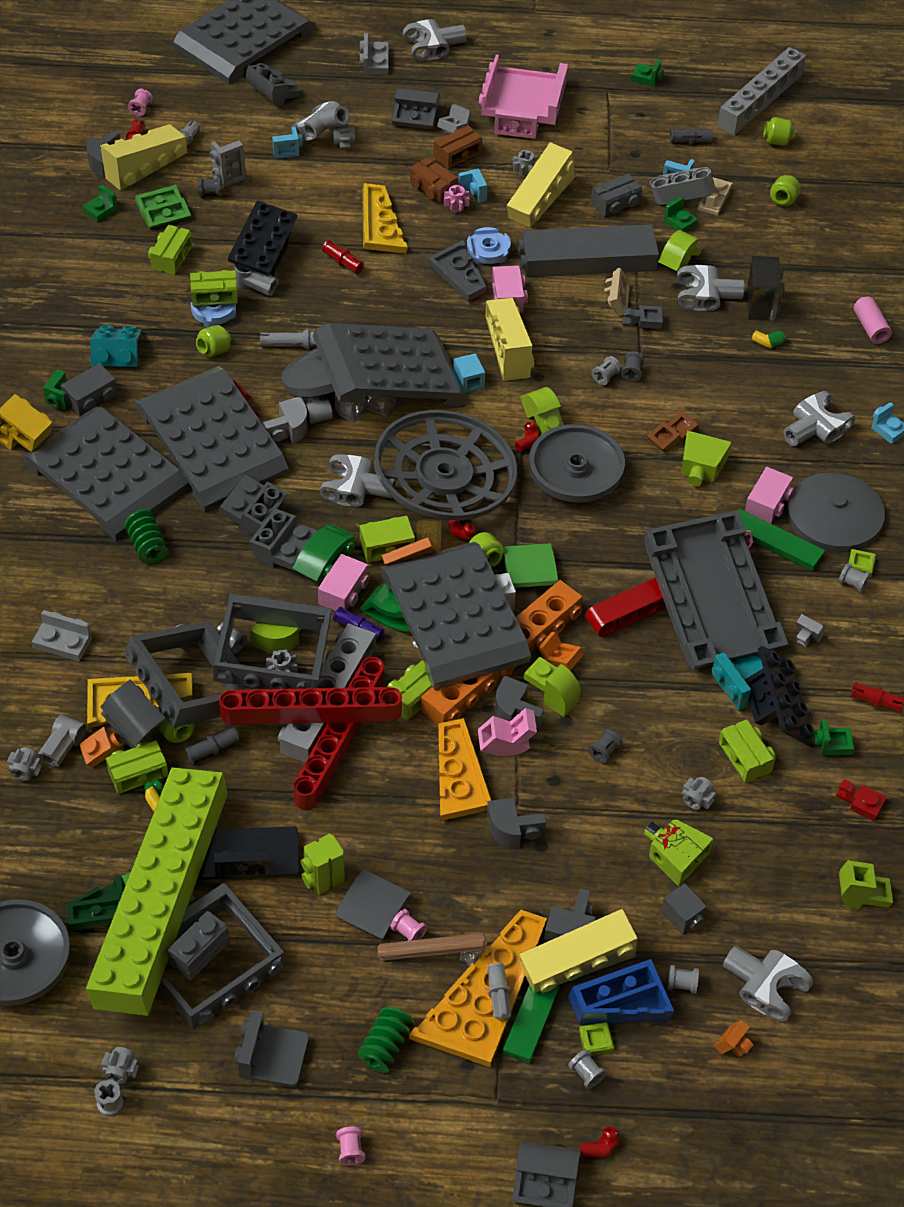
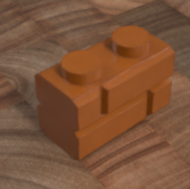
(457, 147)
(432, 179)

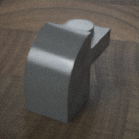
(94, 151)
(511, 700)
(509, 828)
(565, 921)

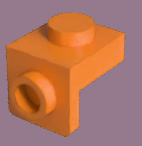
(560, 653)
(100, 746)

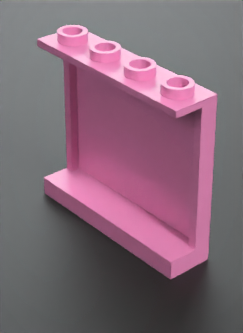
(523, 91)

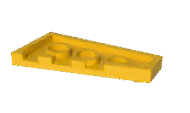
(380, 222)
(102, 688)

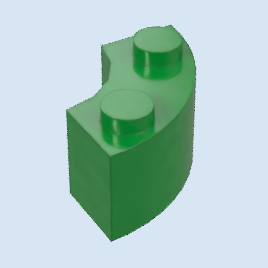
(323, 551)
(385, 609)

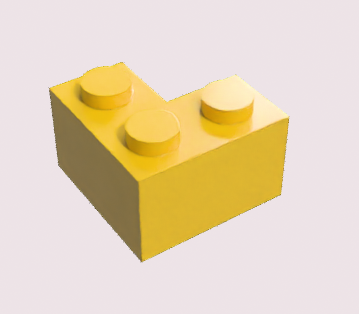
(22, 424)

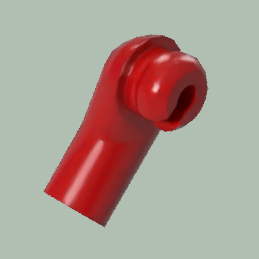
(530, 436)
(463, 532)
(603, 1147)

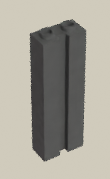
(588, 250)

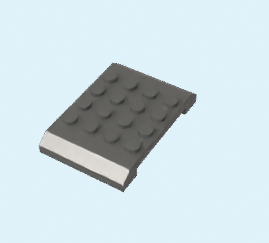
(240, 35)
(387, 363)
(212, 435)
(107, 470)
(712, 589)
(457, 614)

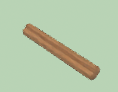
(432, 946)

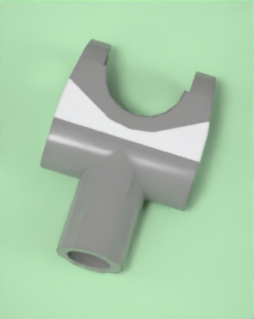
(433, 39)
(322, 118)
(707, 288)
(816, 420)
(356, 481)
(766, 978)

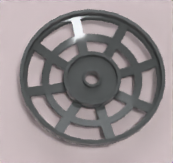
(452, 461)

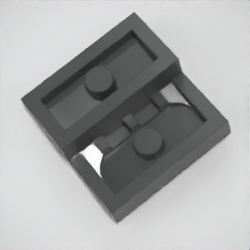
(372, 904)

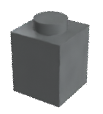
(684, 909)

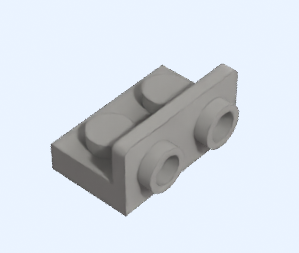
(374, 57)
(228, 163)
(62, 636)

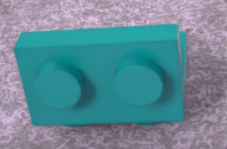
(115, 346)
(732, 677)

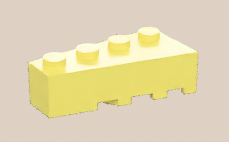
(142, 155)
(542, 185)
(509, 339)
(579, 952)

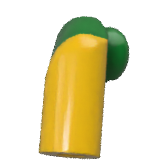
(770, 340)
(151, 793)

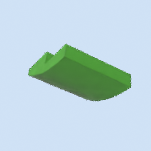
(162, 206)
(530, 565)

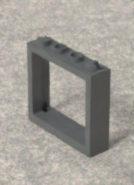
(276, 613)
(160, 689)
(215, 902)

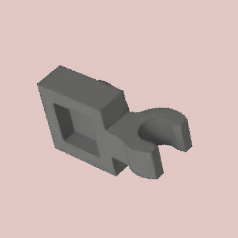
(646, 317)

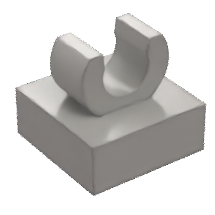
(808, 630)

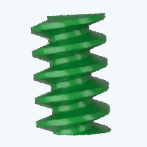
(146, 537)
(384, 1037)

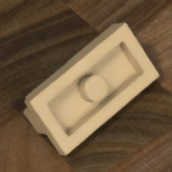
(714, 202)
(618, 291)

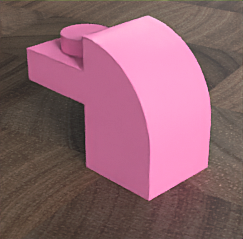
(507, 737)

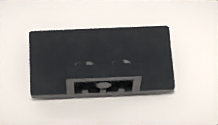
(263, 239)
(778, 695)
(251, 853)

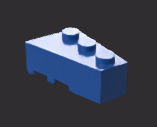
(622, 997)

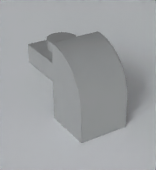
(291, 421)

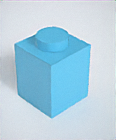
(470, 373)

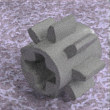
(344, 136)
(524, 162)
(282, 661)
(24, 764)
(698, 793)
(120, 1065)

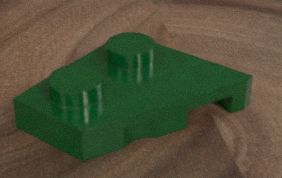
(95, 907)

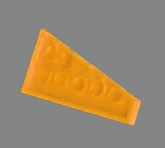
(465, 1017)

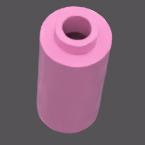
(872, 320)

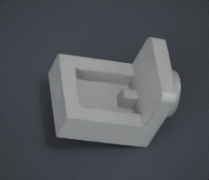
(457, 119)

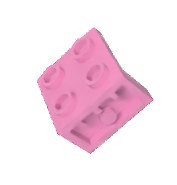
(516, 123)

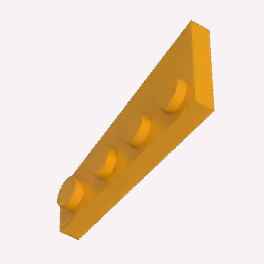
(460, 775)

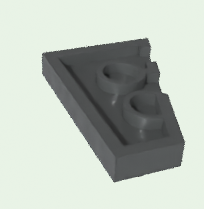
(457, 268)

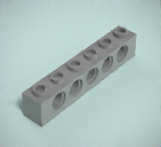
(761, 91)
(349, 652)

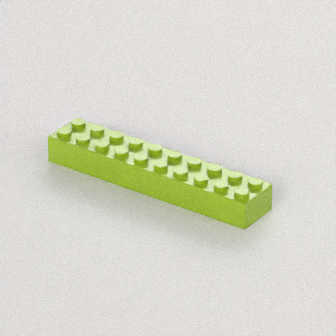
(157, 892)

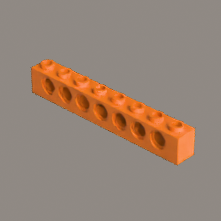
(537, 621)

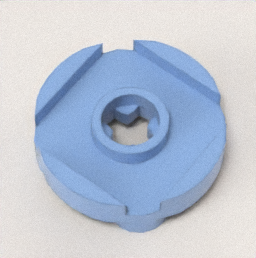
(482, 254)
(214, 315)

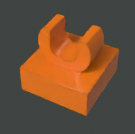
(734, 1039)

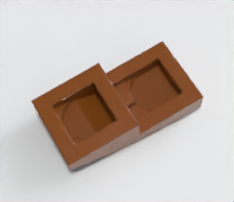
(672, 433)

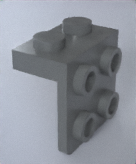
(270, 1052)

